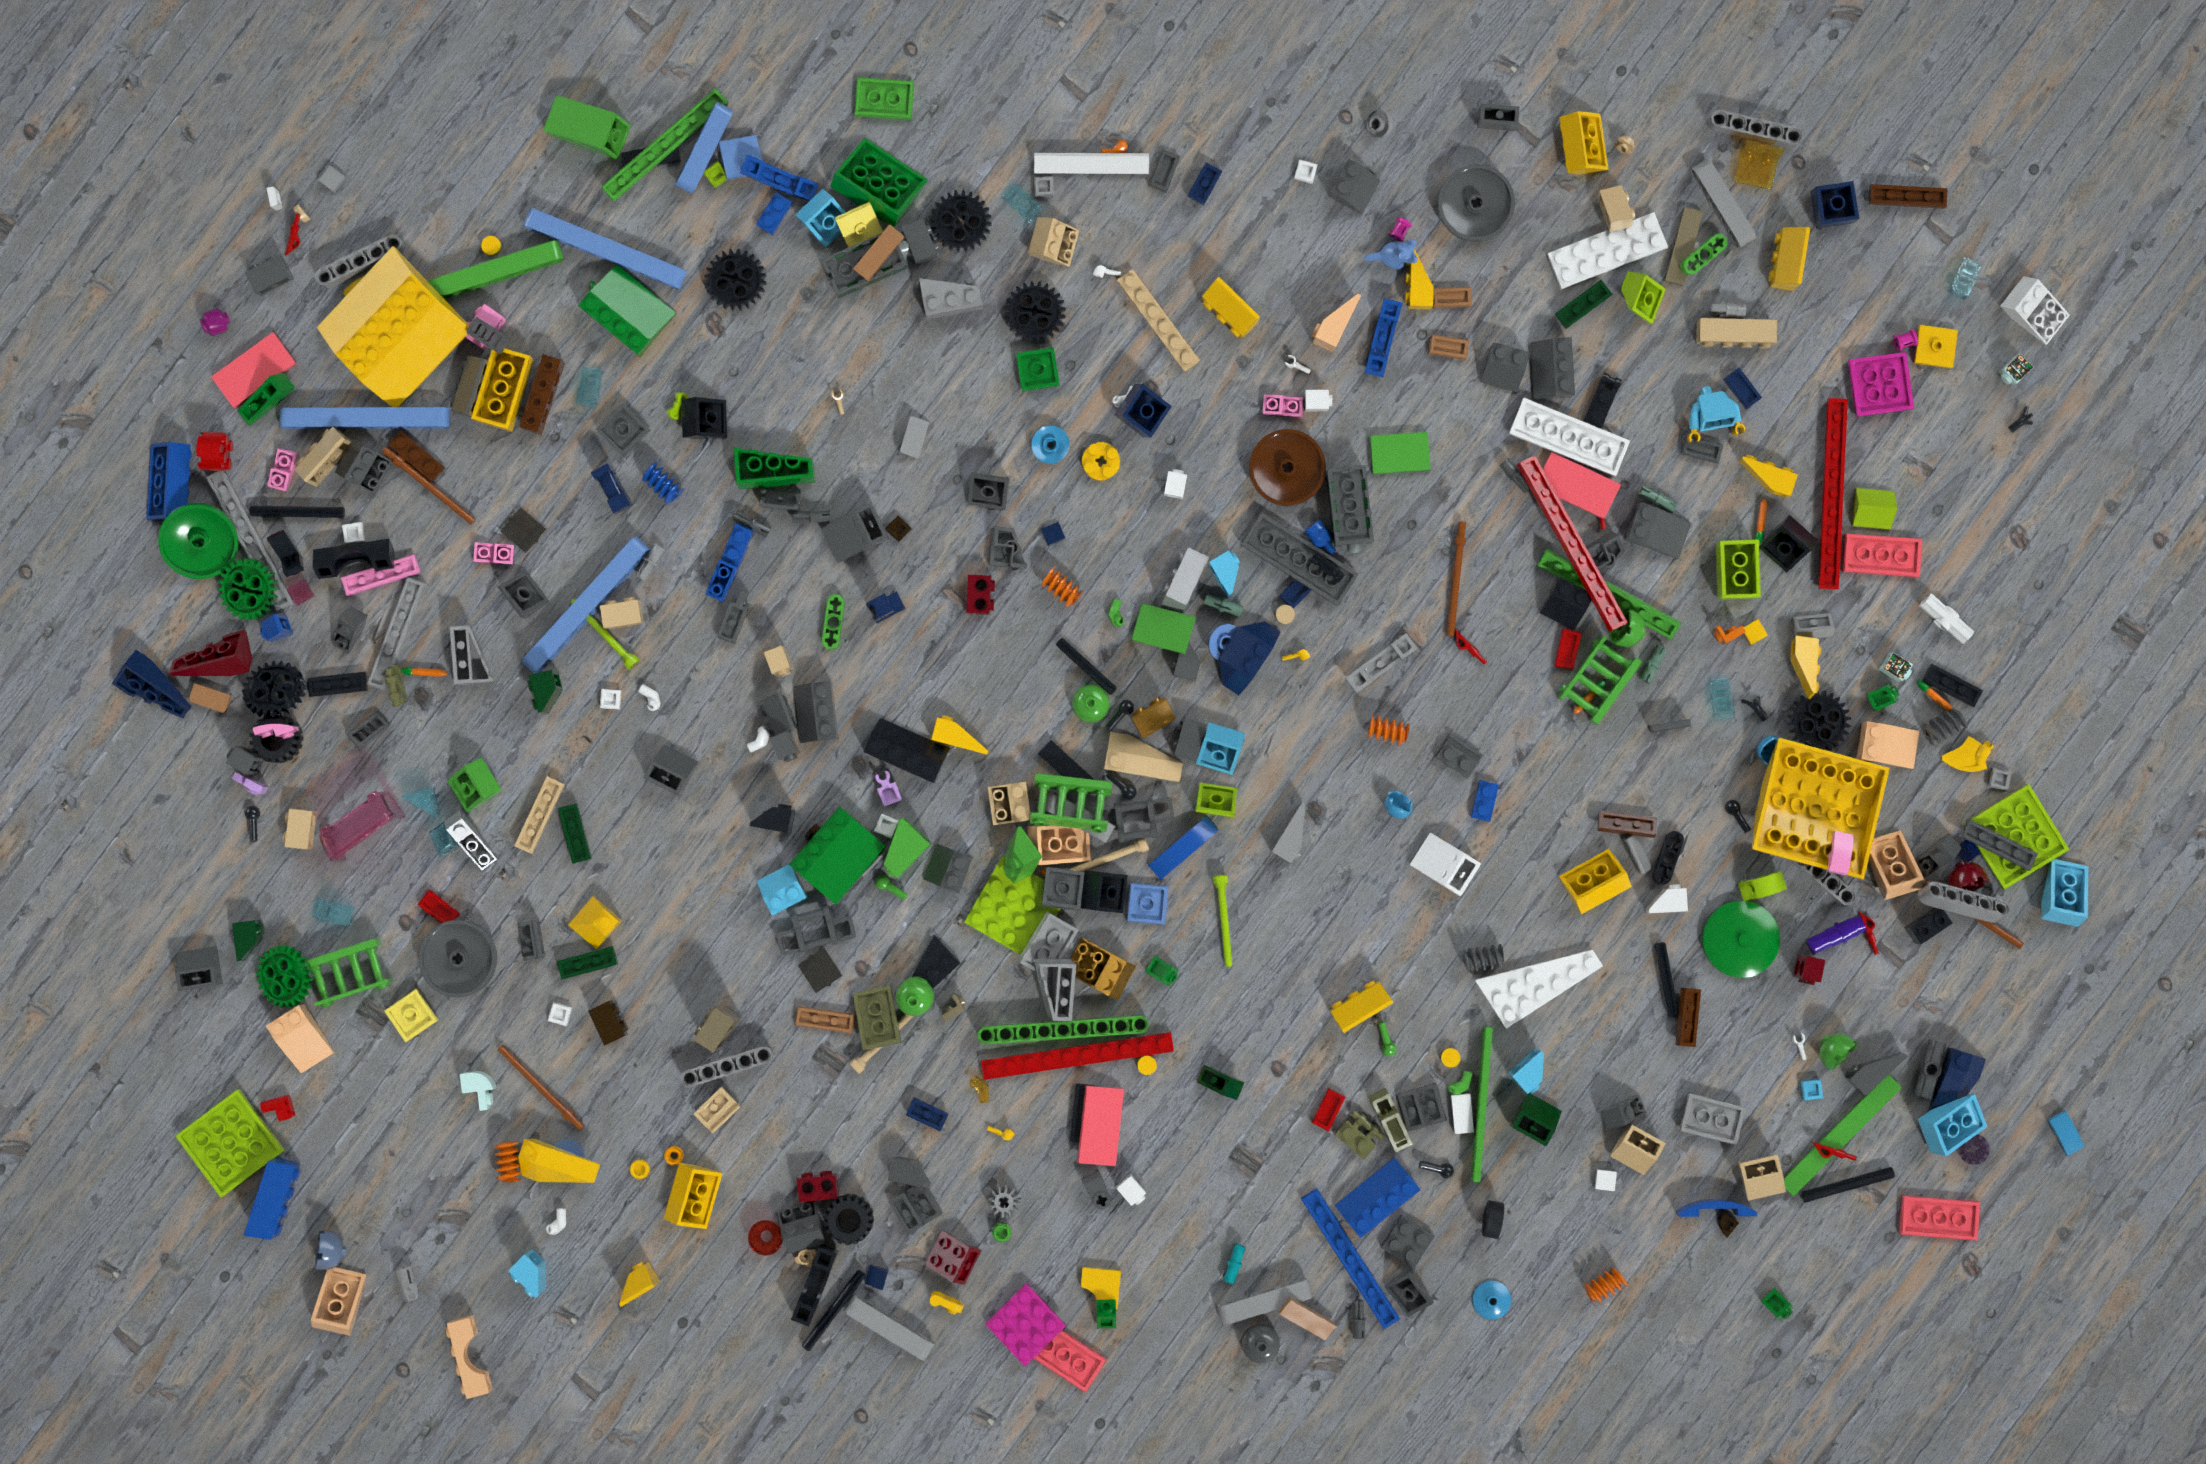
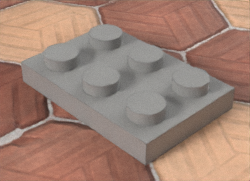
(1048, 941)
(1712, 1118)

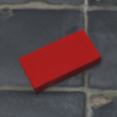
(1567, 649)
(438, 907)
(1328, 1109)

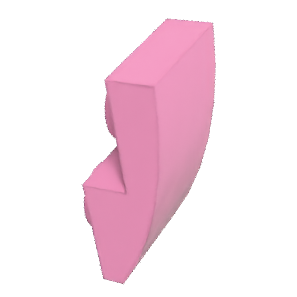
(1283, 406)
(283, 469)
(493, 553)
(280, 730)
(1841, 853)

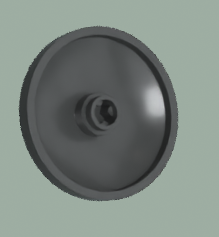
(1476, 203)
(457, 958)

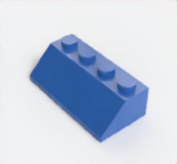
(167, 479)
(1377, 1197)
(272, 1198)

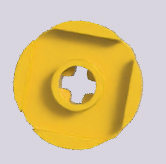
(1107, 470)

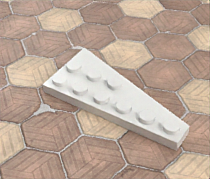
(1528, 988)

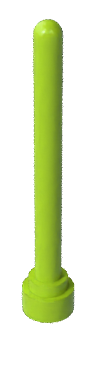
(628, 659)
(1221, 882)

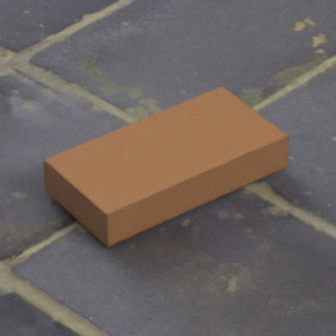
(1452, 297)
(1448, 347)
(210, 698)

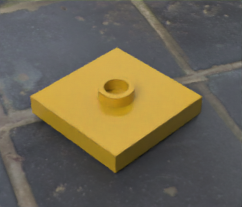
(1935, 346)

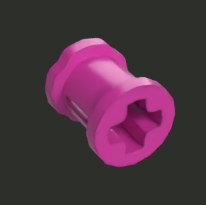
(1400, 229)
(1905, 340)

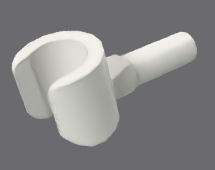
(1100, 270)
(1297, 365)
(1800, 1045)

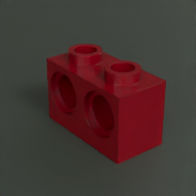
(974, 594)
(1809, 969)
(818, 1191)

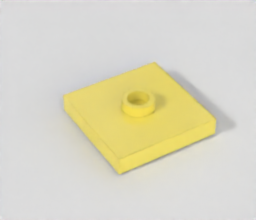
(859, 224)
(411, 1015)

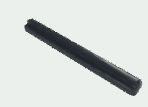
(296, 511)
(1847, 1184)
(833, 1310)

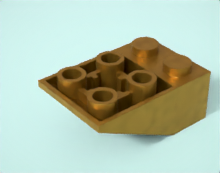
(1153, 718)
(1101, 968)

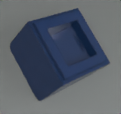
(1053, 534)
(876, 1277)

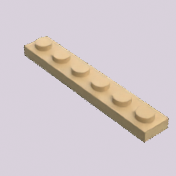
(1158, 320)

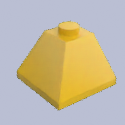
(595, 922)
(638, 1282)

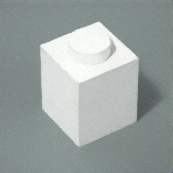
(1317, 400)
(1175, 484)
(1131, 1190)

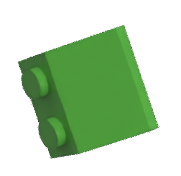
(474, 785)
(1020, 857)

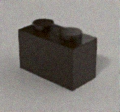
(608, 1022)

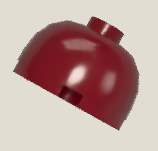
(1968, 876)

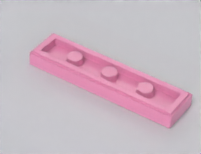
(371, 579)

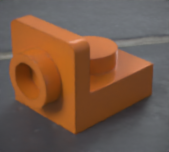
(1732, 633)

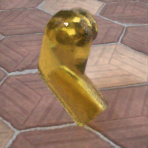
(982, 1087)

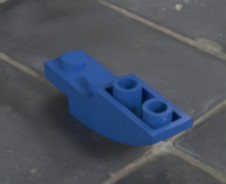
(730, 562)

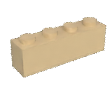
(1736, 332)

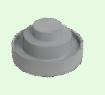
(1379, 123)

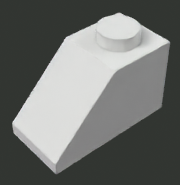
(1669, 900)

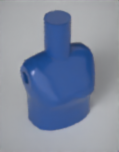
(1320, 536)

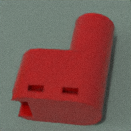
(282, 1105)

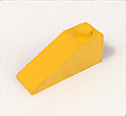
(953, 734)

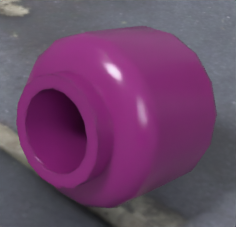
(214, 322)

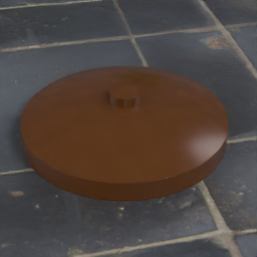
(1287, 467)

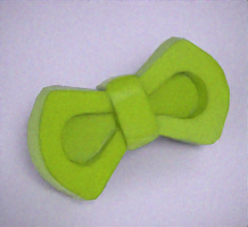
(675, 411)

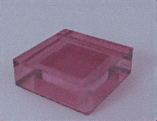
(300, 592)

